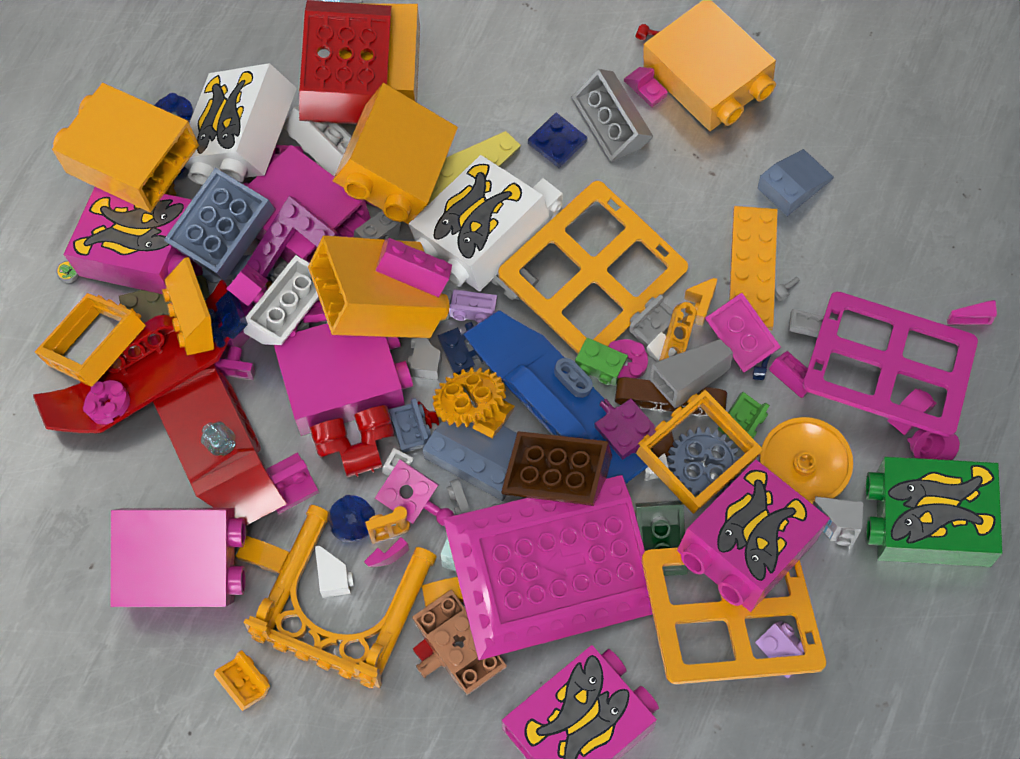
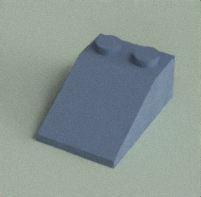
(793, 181)

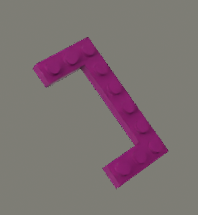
(290, 218)

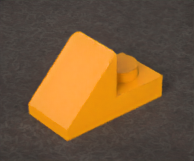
(702, 296)

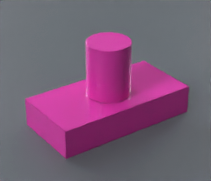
(234, 367)

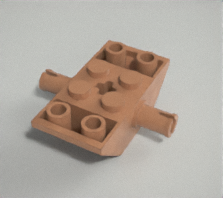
(442, 626)

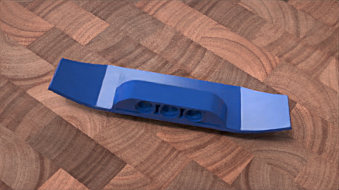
(527, 367)

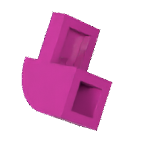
(916, 400)

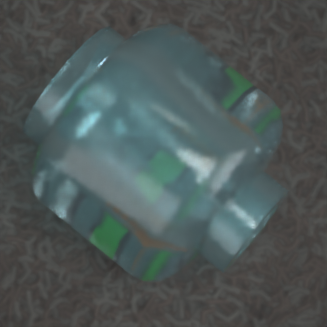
(218, 438)

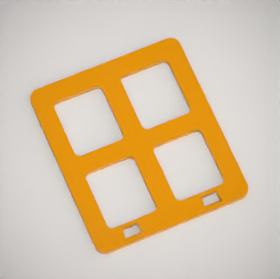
(591, 268)
(745, 664)

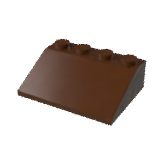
(557, 468)

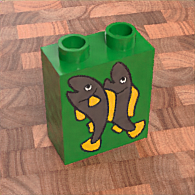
(935, 511)

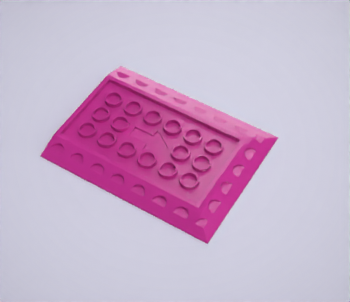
(548, 568)

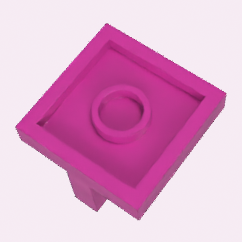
(292, 481)

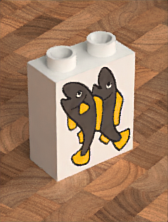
(239, 122)
(480, 222)

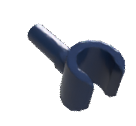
(760, 372)

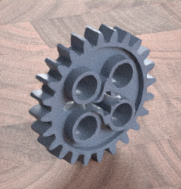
(704, 444)

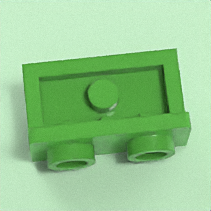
(601, 361)
(747, 413)

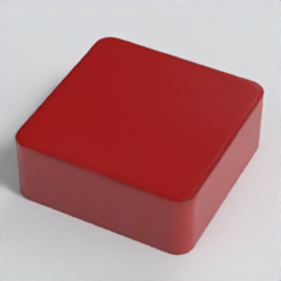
(423, 650)

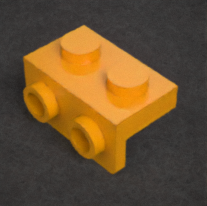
(243, 681)

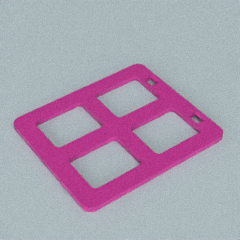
(892, 363)

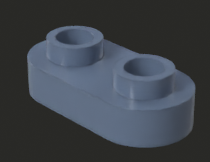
(574, 378)

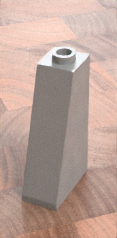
(691, 371)

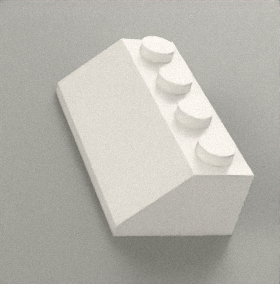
(322, 140)
(282, 304)

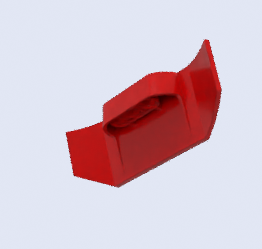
(145, 372)
(220, 481)

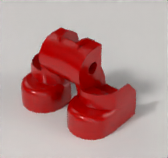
(361, 457)

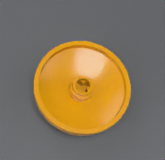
(809, 457)

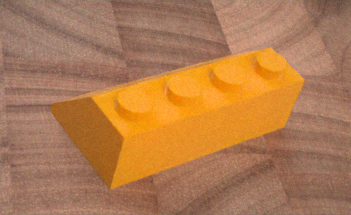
(188, 309)

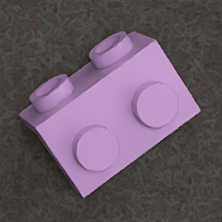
(472, 305)
(780, 642)

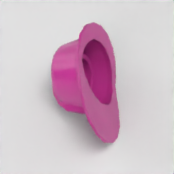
(933, 446)

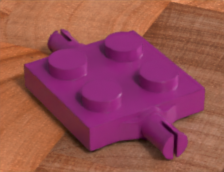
(624, 427)

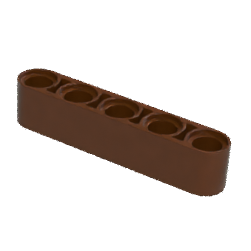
(647, 395)

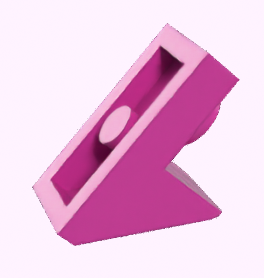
(645, 85)

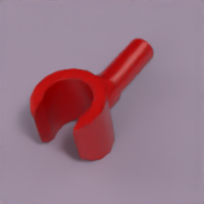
(643, 31)
(430, 416)

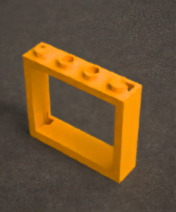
(74, 325)
(726, 423)

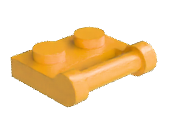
(380, 526)

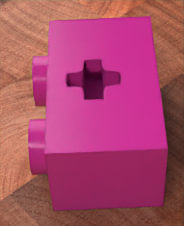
(248, 285)

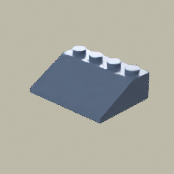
(220, 224)
(472, 455)

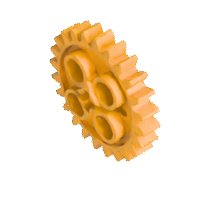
(455, 405)

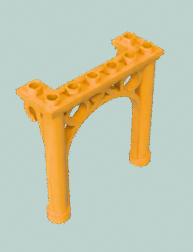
(372, 663)

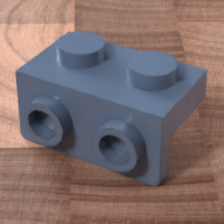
(409, 426)

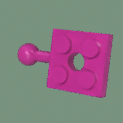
(422, 487)

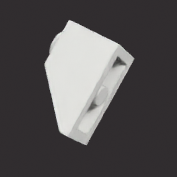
(332, 574)

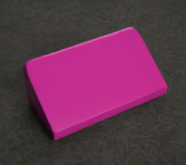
(790, 372)

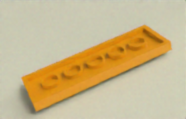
(754, 259)

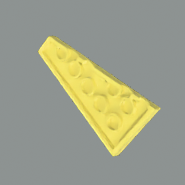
(496, 149)

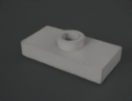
(805, 322)

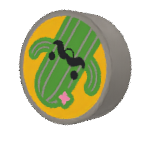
(66, 272)

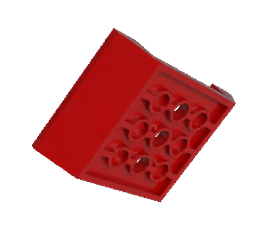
(338, 87)

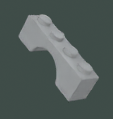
(426, 358)

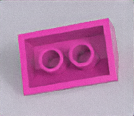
(413, 267)

